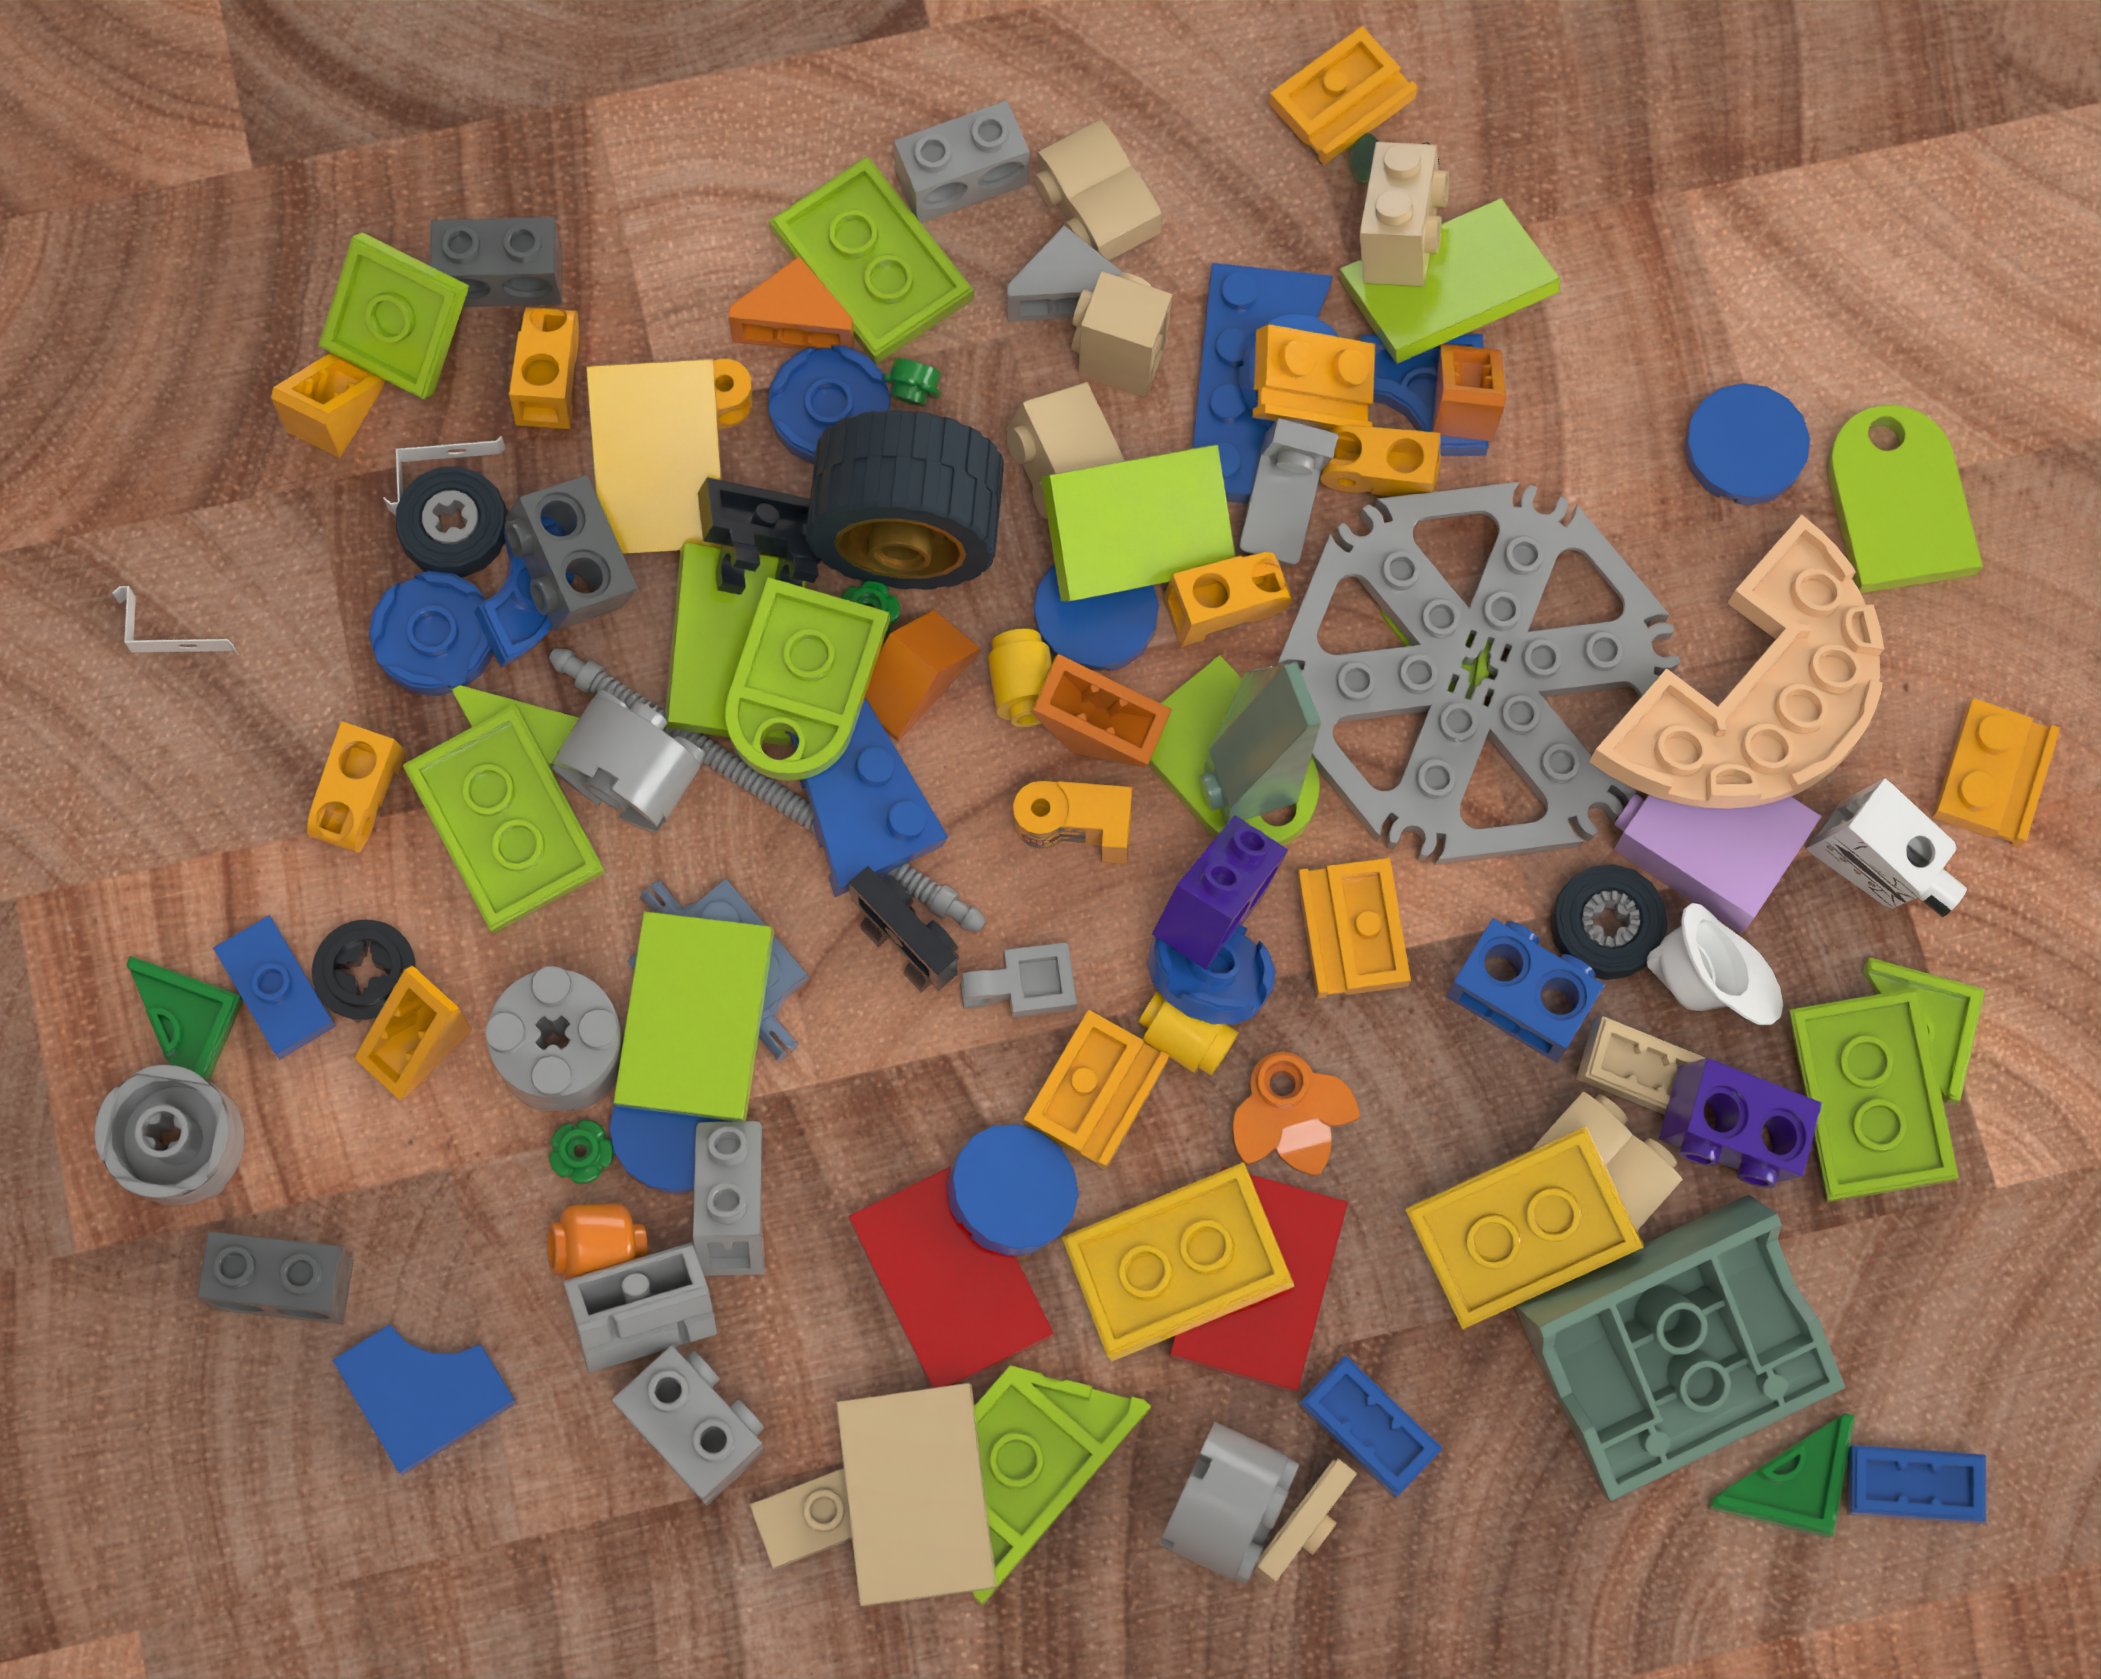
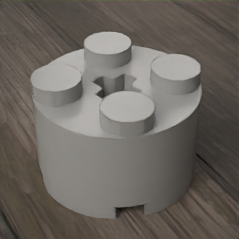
(628, 761)
(555, 1004)
(157, 1102)
(1229, 1503)

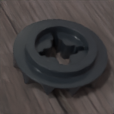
(345, 949)

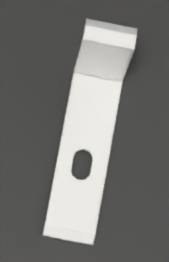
(440, 452)
(125, 592)

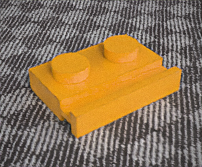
(1342, 95)
(1313, 378)
(1996, 772)
(1353, 928)
(1096, 1089)

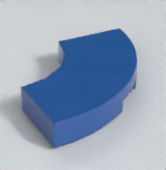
(510, 616)

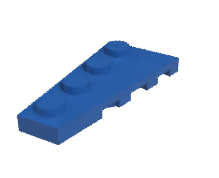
(1236, 306)
(869, 807)

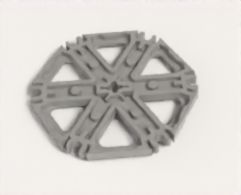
(1418, 675)

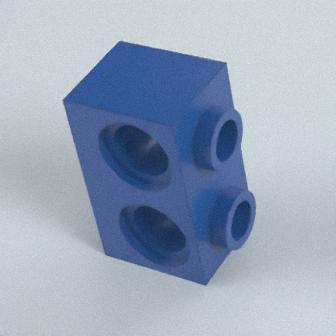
(1517, 1003)

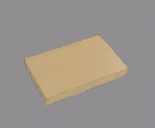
(916, 1495)

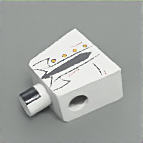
(1889, 849)

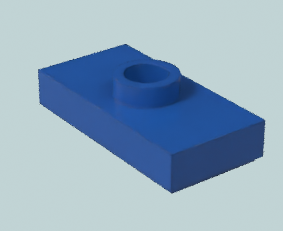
(274, 987)
(1370, 1427)
(1916, 1484)

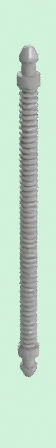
(592, 677)

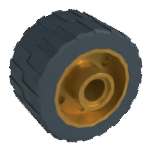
(905, 499)

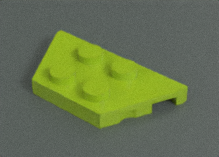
(1039, 1451)

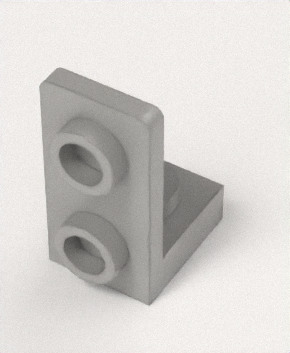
(1285, 489)
(728, 1198)

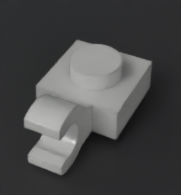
(1033, 980)

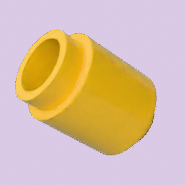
(1017, 674)
(1184, 1038)

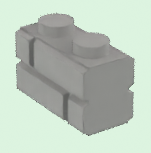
(640, 1307)

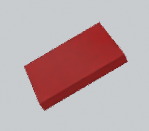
(951, 1295)
(1274, 1335)

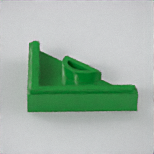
(186, 1015)
(1796, 1487)

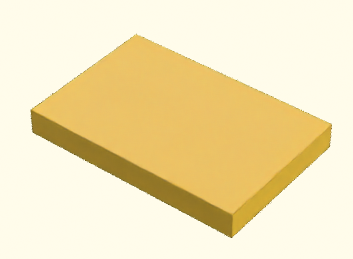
(654, 449)
(1524, 1227)
(1177, 1262)

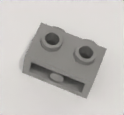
(691, 1424)

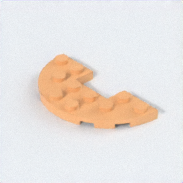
(1787, 715)

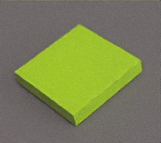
(393, 315)

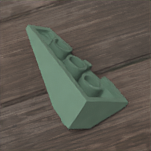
(1262, 745)

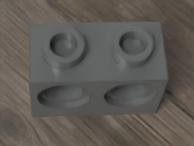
(501, 259)
(585, 550)
(275, 1278)

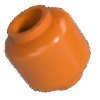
(593, 1239)

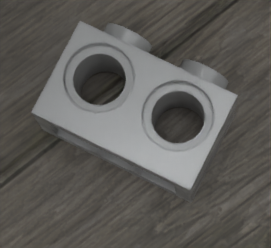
(962, 162)

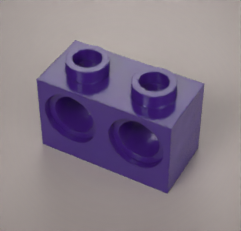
(1219, 892)
(1741, 1109)

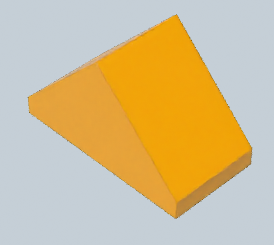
(327, 402)
(411, 1034)

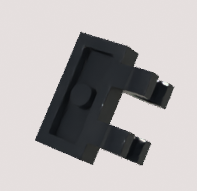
(752, 522)
(892, 917)

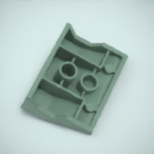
(1681, 1346)

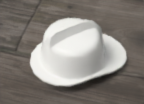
(1716, 969)

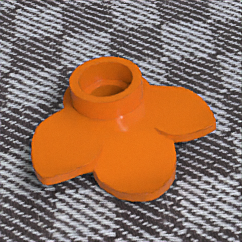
(1295, 1123)

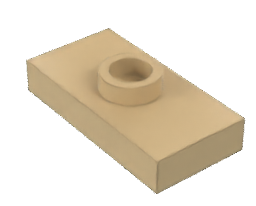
(1631, 1064)
(804, 1519)
(1307, 1524)

